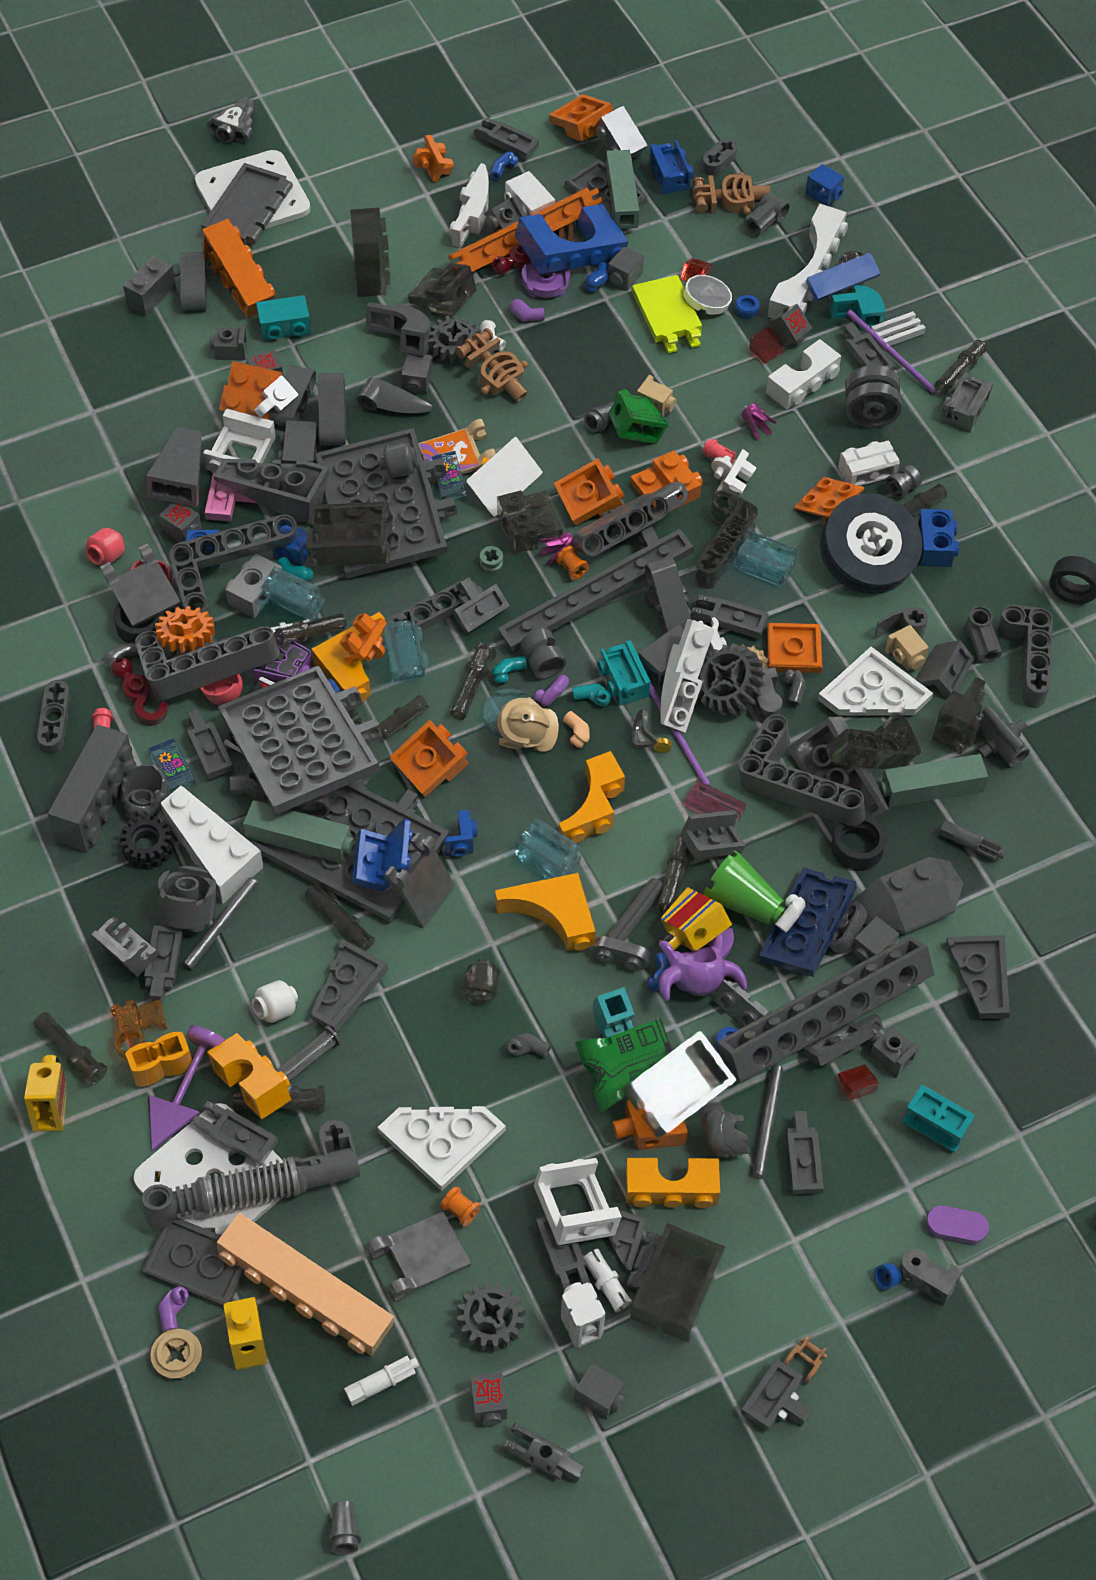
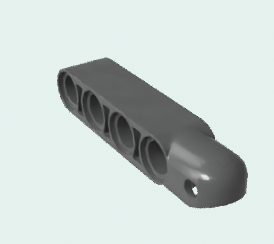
(665, 500)

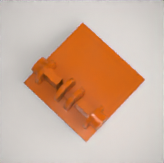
(826, 497)

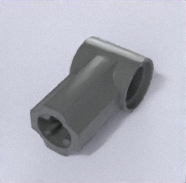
(770, 209)
(982, 634)

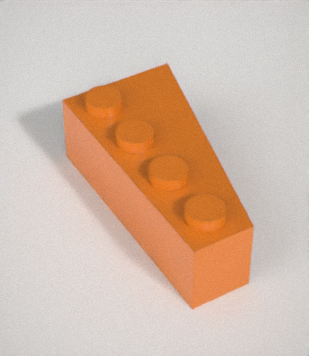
(236, 266)

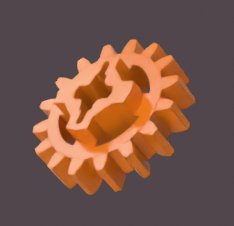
(185, 629)

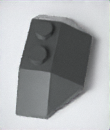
(913, 895)

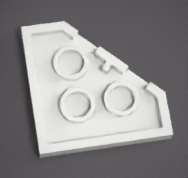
(874, 688)
(441, 1139)

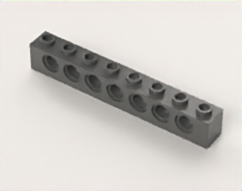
(825, 1008)

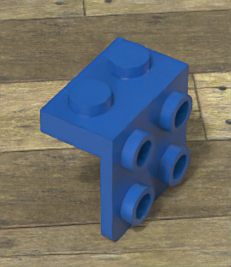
(378, 852)

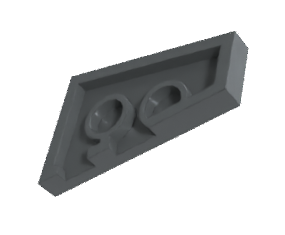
(984, 972)
(349, 982)

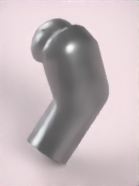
(120, 651)

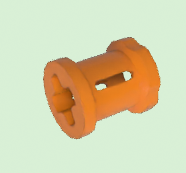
(572, 563)
(460, 1206)

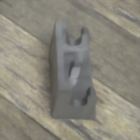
(126, 946)

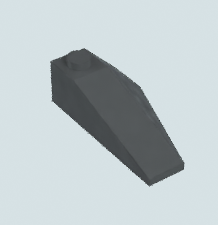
(278, 486)
(812, 758)

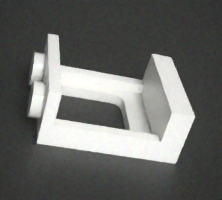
(244, 431)
(582, 1226)

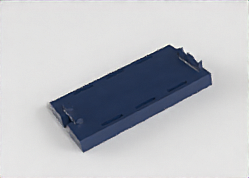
(811, 934)

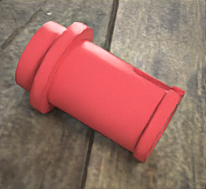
(714, 450)
(102, 717)

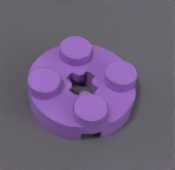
(544, 287)

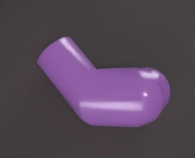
(553, 692)
(170, 1307)

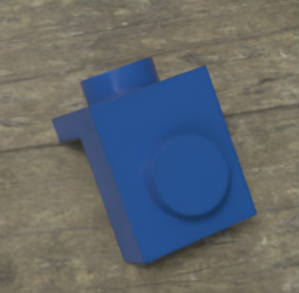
(463, 843)

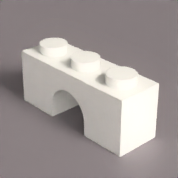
(791, 386)

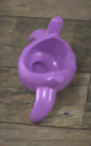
(698, 971)

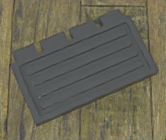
(250, 201)

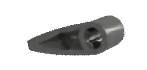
(386, 396)

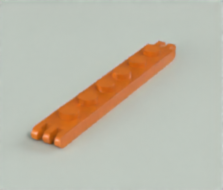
(501, 242)

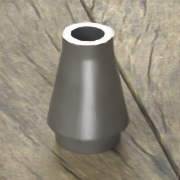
(598, 418)
(344, 1529)

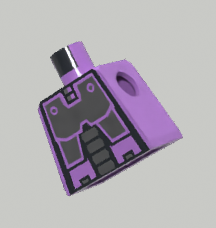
(291, 661)

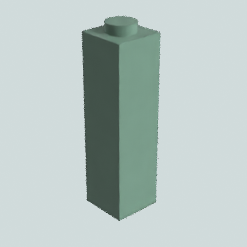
(622, 189)
(933, 780)
(298, 832)

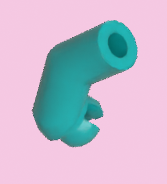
(300, 571)
(508, 665)
(593, 692)

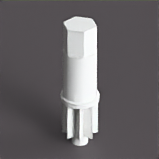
(380, 1380)

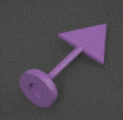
(170, 1116)

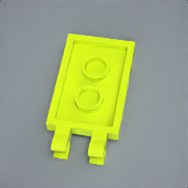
(668, 312)

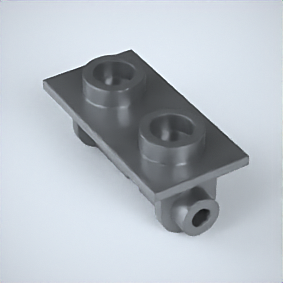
(737, 1004)

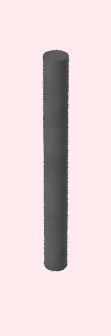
(220, 923)
(767, 1122)

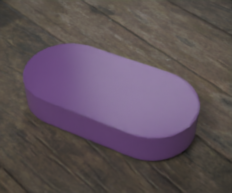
(957, 1225)

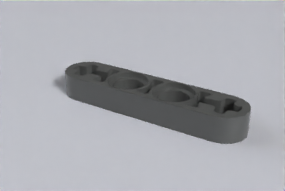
(430, 607)

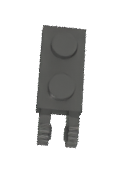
(506, 137)
(730, 615)
(237, 1133)
(563, 1258)

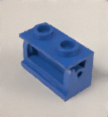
(670, 167)

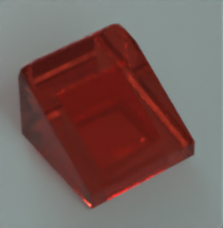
(695, 267)
(765, 345)
(858, 1082)

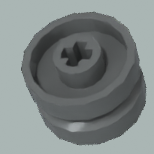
(873, 396)

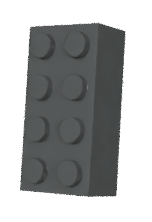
(91, 789)

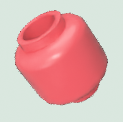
(104, 546)

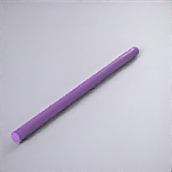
(891, 351)
(681, 741)

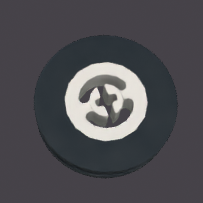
(886, 527)

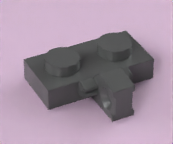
(477, 604)
(776, 1398)

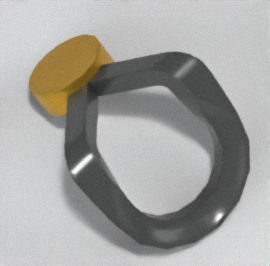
(660, 745)

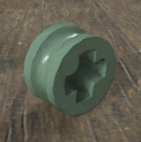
(487, 553)

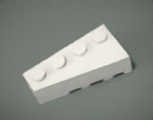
(211, 842)

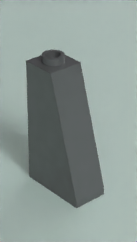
(177, 469)

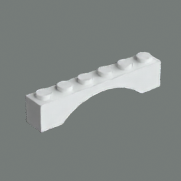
(824, 234)

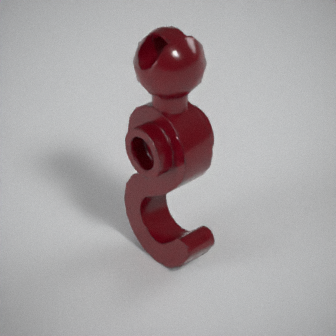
(517, 258)
(137, 690)

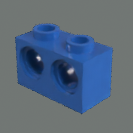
(938, 537)

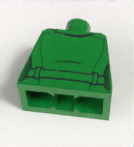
(637, 418)

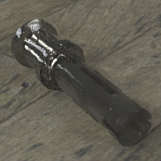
(476, 671)
(77, 1056)
(300, 1100)

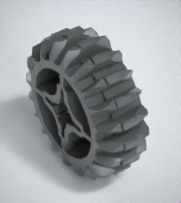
(742, 668)

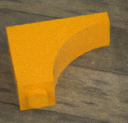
(331, 660)
(557, 903)

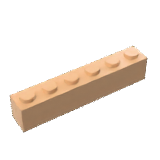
(304, 1284)

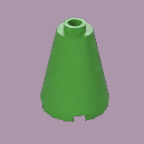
(745, 891)

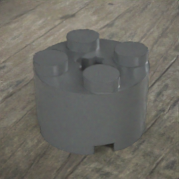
(186, 898)

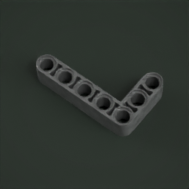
(223, 553)
(206, 664)
(767, 777)

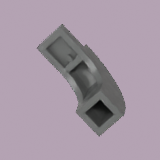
(402, 321)

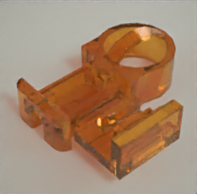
(135, 1019)

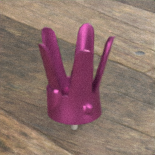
(755, 415)
(555, 544)

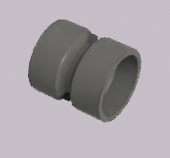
(543, 654)

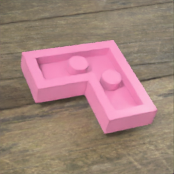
(222, 501)

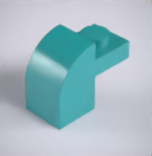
(863, 302)
(613, 1012)

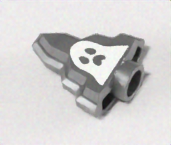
(233, 122)

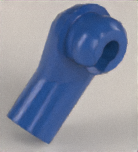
(500, 163)
(597, 278)
(662, 964)

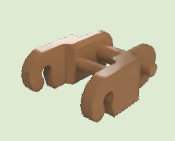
(816, 1364)

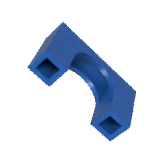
(554, 254)

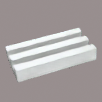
(896, 326)

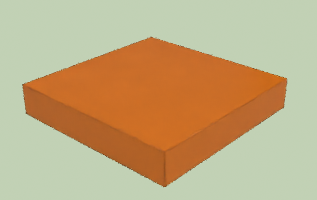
(794, 647)

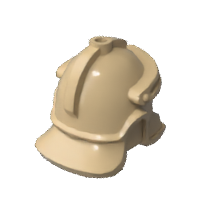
(537, 731)

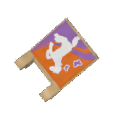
(463, 443)

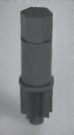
(973, 841)

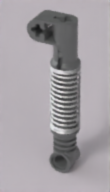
(293, 1176)

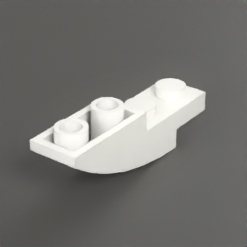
(474, 205)
(682, 673)

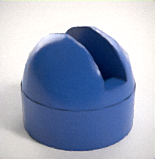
(885, 1270)

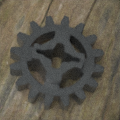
(449, 335)
(480, 1323)

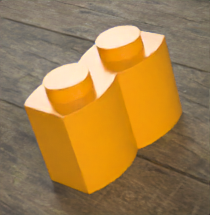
(164, 1057)

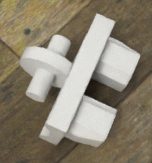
(739, 467)

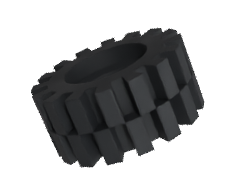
(150, 855)

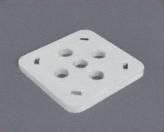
(224, 174)
(175, 1172)

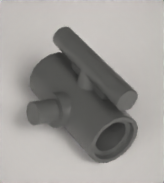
(1002, 738)

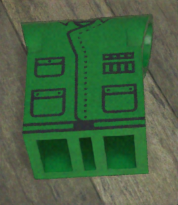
(622, 1058)

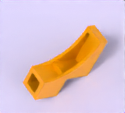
(596, 814)

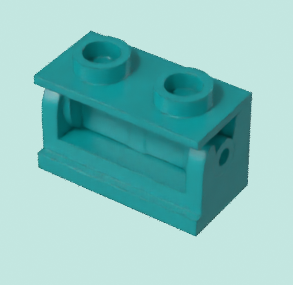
(283, 317)
(624, 673)
(938, 1118)

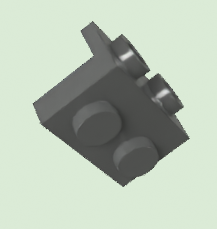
(712, 834)

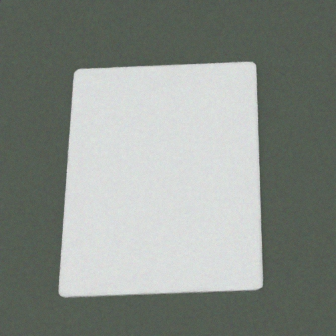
(504, 473)

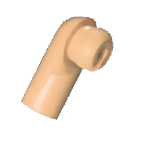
(579, 727)

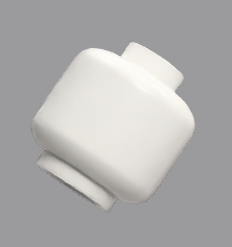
(274, 1001)

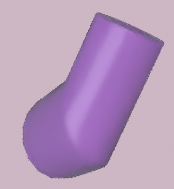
(524, 312)

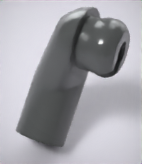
(798, 686)
(527, 1043)

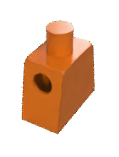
(643, 1135)

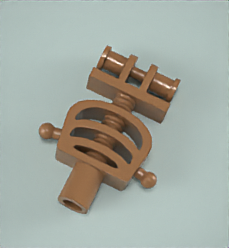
(734, 199)
(502, 364)

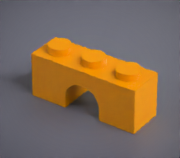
(261, 1085)
(648, 1187)

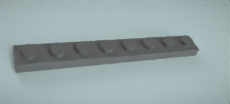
(595, 589)

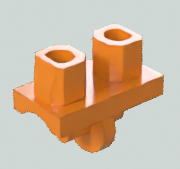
(432, 159)
(367, 643)

